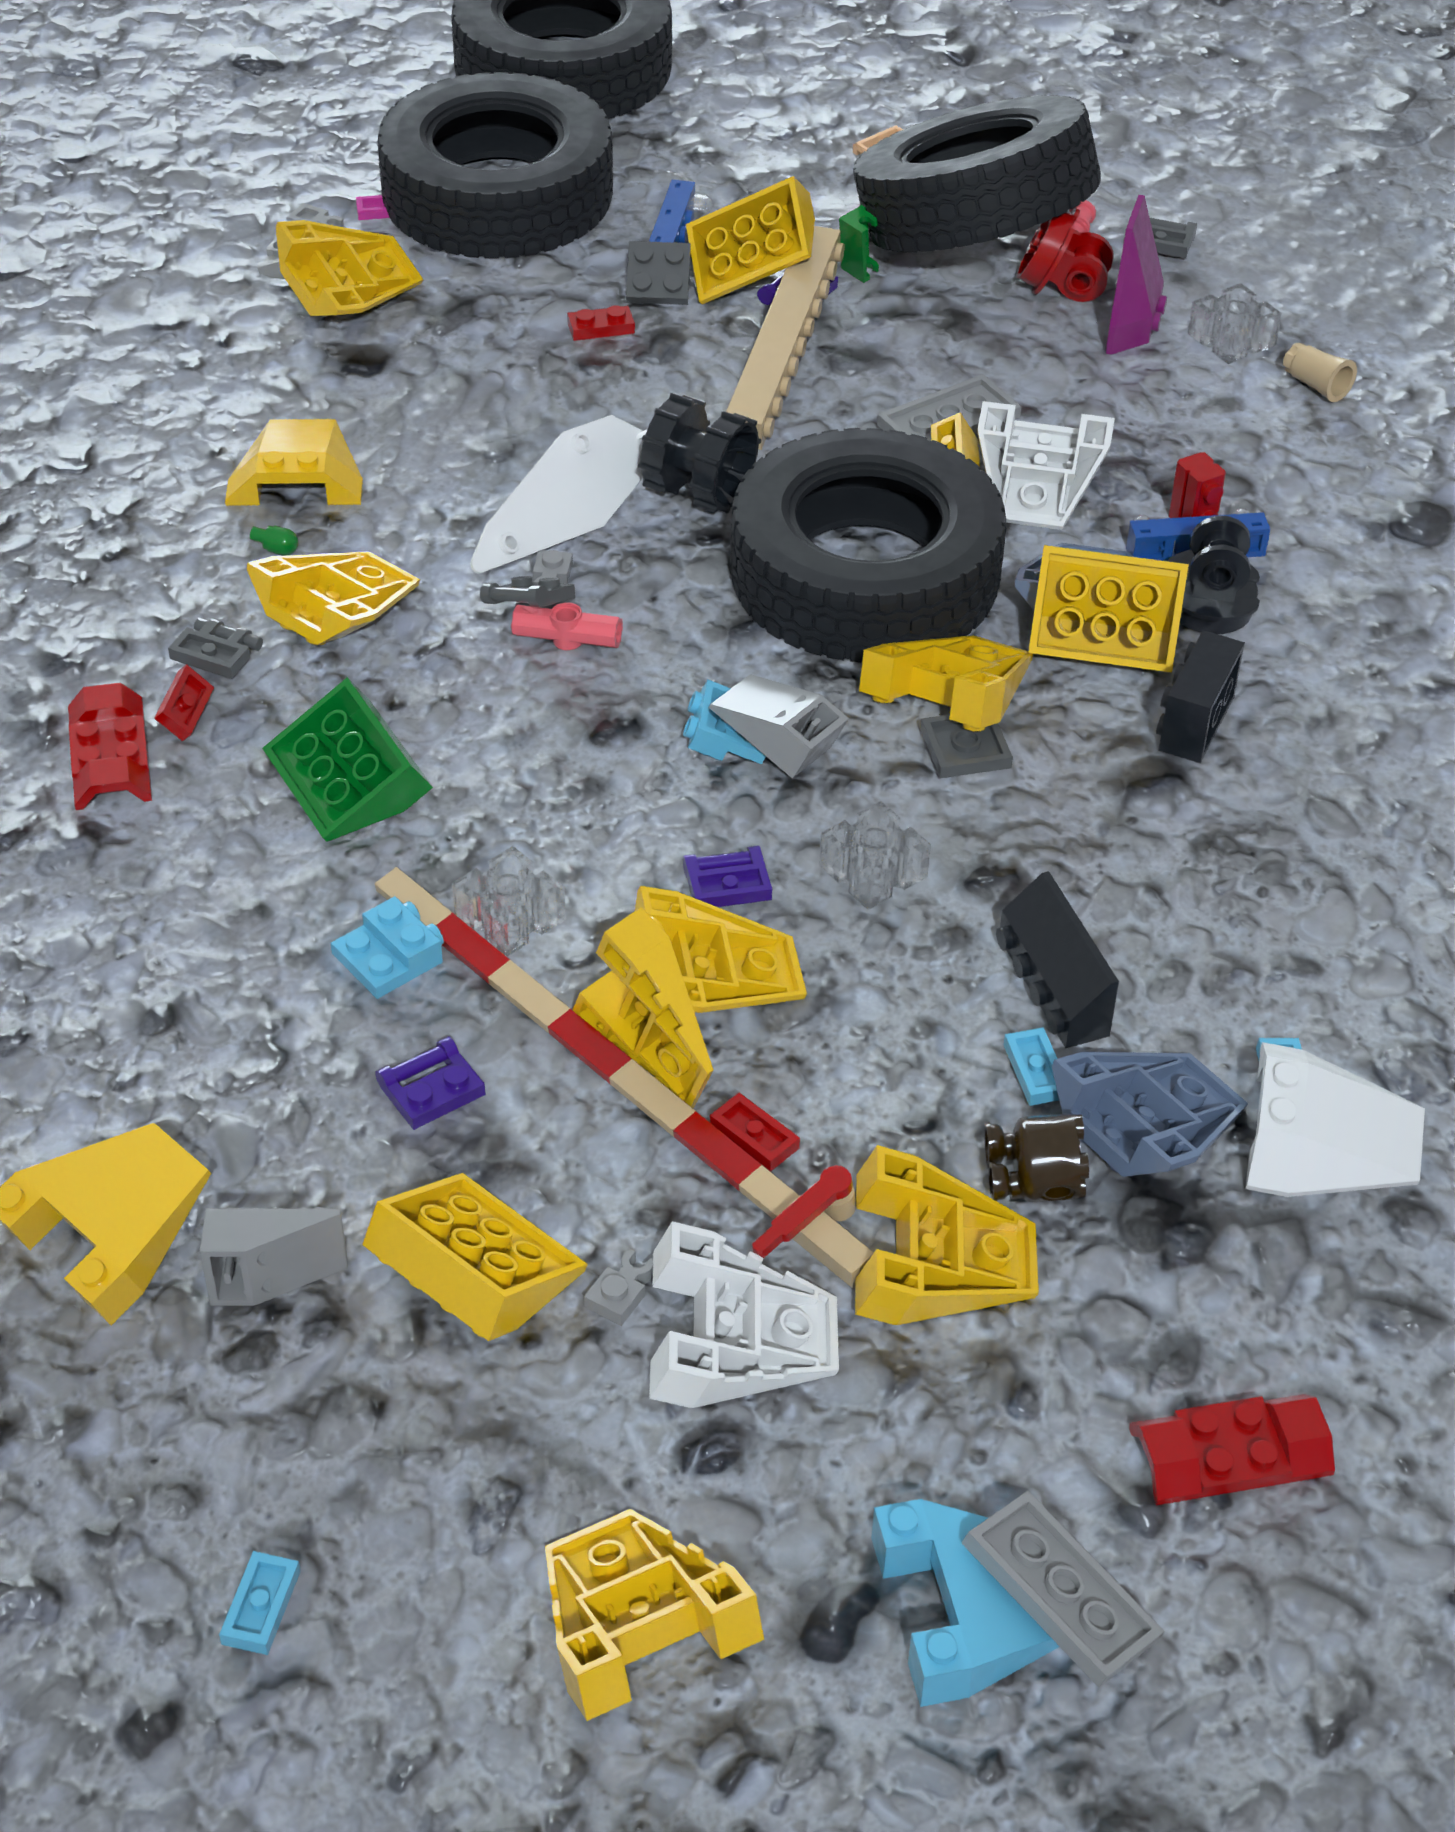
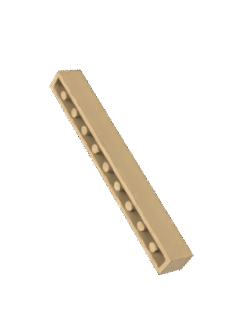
(786, 333)

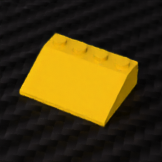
(751, 238)
(1108, 608)
(471, 1254)

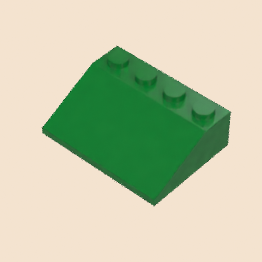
(346, 764)

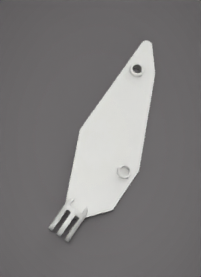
(565, 493)

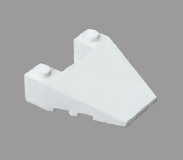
(749, 1323)

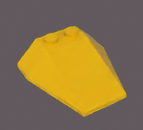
(342, 267)
(297, 454)
(328, 593)
(724, 955)

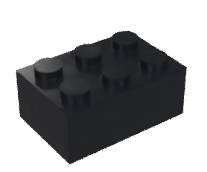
(1199, 696)

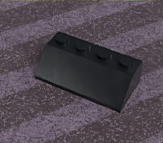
(1059, 963)

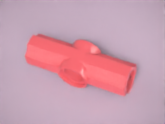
(567, 626)

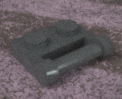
(1173, 237)
(522, 589)

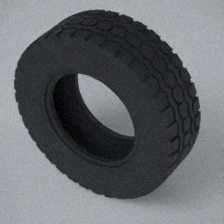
(617, 66)
(978, 173)
(504, 209)
(866, 480)

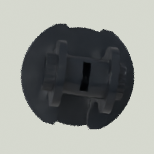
(1219, 579)

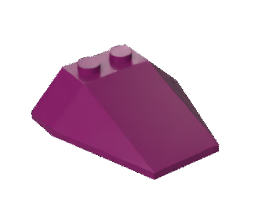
(1139, 286)

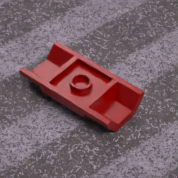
(108, 743)
(1236, 1447)

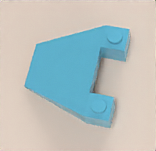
(988, 1627)

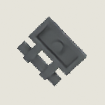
(214, 647)

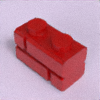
(1197, 487)

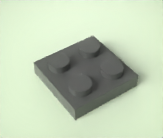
(658, 272)
(964, 751)

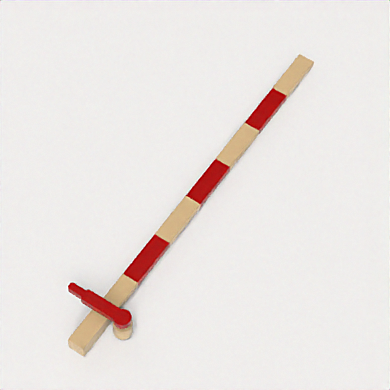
(804, 1218)

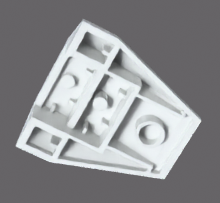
(1041, 466)
(1329, 1129)

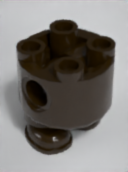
(1044, 1159)

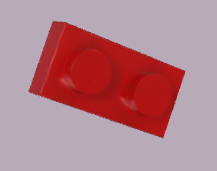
(601, 322)
(184, 702)
(755, 1131)

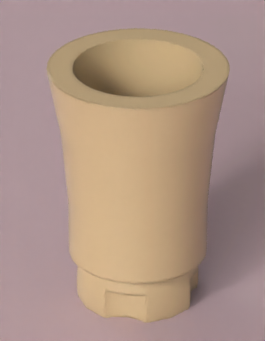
(1321, 371)

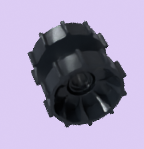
(684, 448)

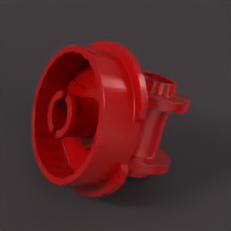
(1067, 258)

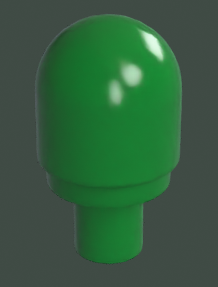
(276, 539)

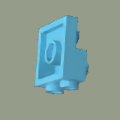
(709, 733)
(389, 947)

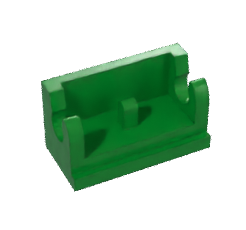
(856, 240)

